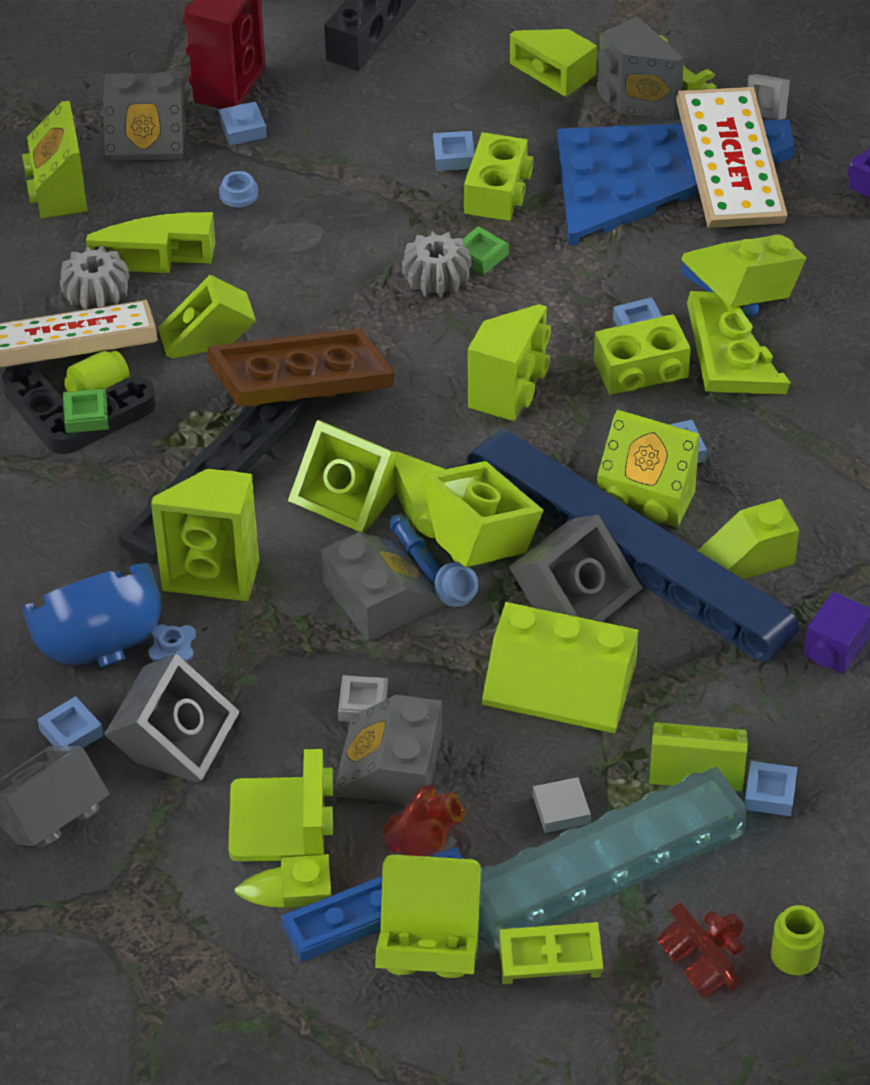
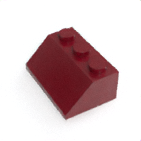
(224, 49)

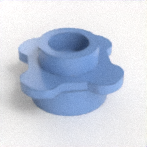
(172, 640)

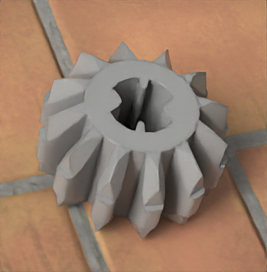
(436, 264)
(94, 278)

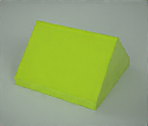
(344, 477)
(695, 749)

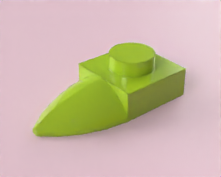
(293, 885)

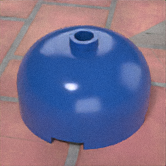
(96, 617)

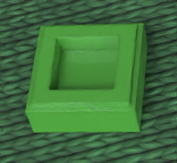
(485, 250)
(85, 410)

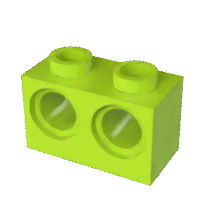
(497, 176)
(641, 354)

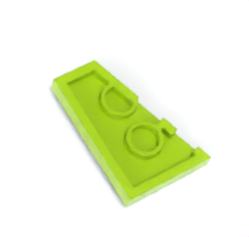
(728, 351)

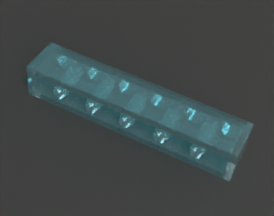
(610, 854)

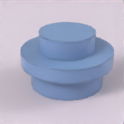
(238, 189)
(456, 584)

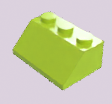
(208, 535)
(560, 667)

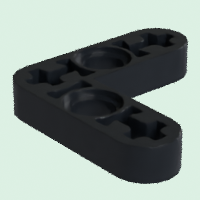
(126, 402)

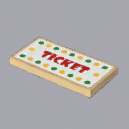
(731, 157)
(76, 333)

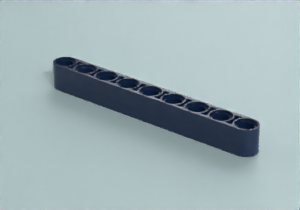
(654, 555)

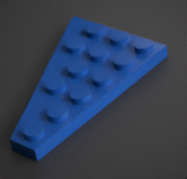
(630, 170)

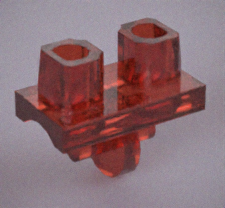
(424, 823)
(713, 967)

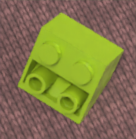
(508, 361)

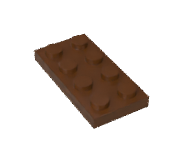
(299, 367)

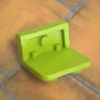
(281, 814)
(429, 915)

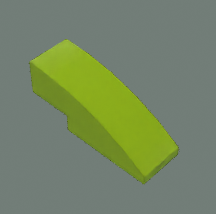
(159, 240)

